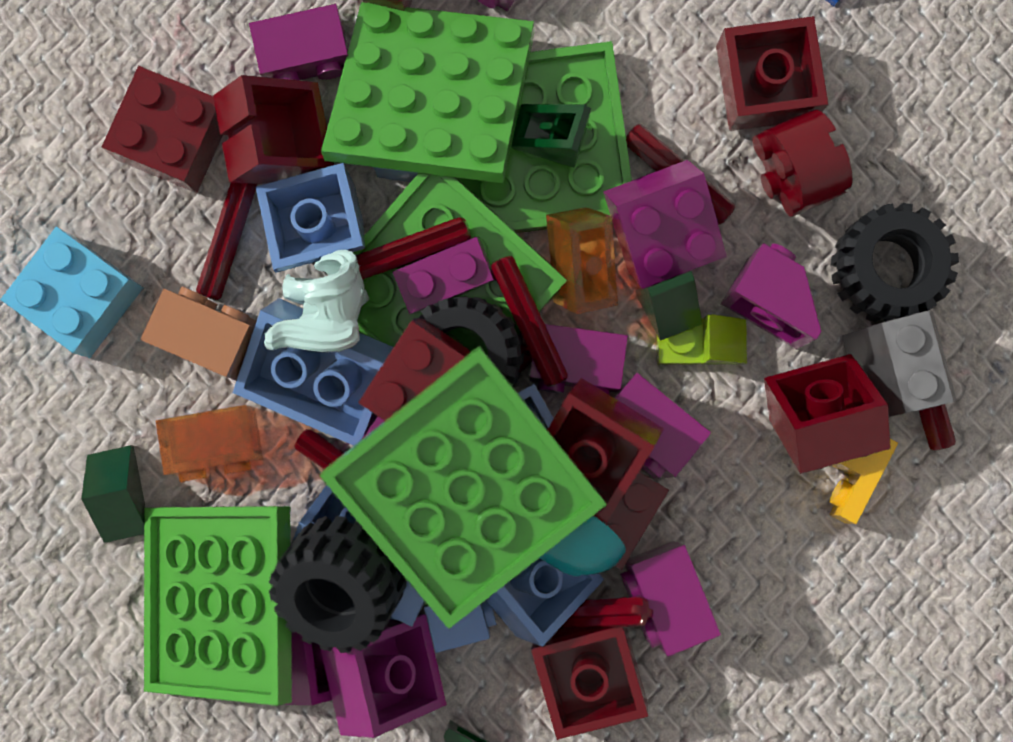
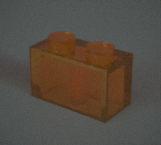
(584, 254)
(208, 442)

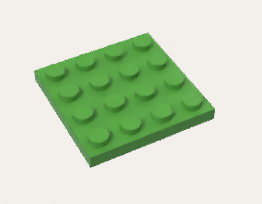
(430, 92)
(544, 187)
(428, 203)
(463, 488)
(211, 606)

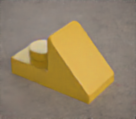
(864, 474)

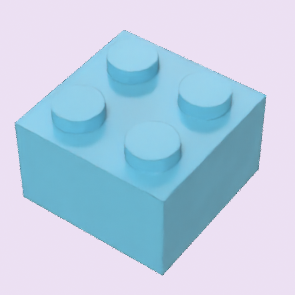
(71, 293)

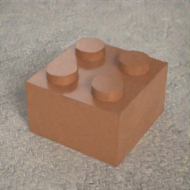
(197, 332)

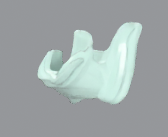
(328, 308)

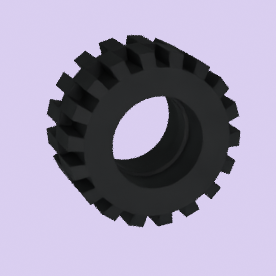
(923, 243)
(488, 322)
(336, 586)

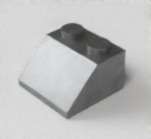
(904, 362)

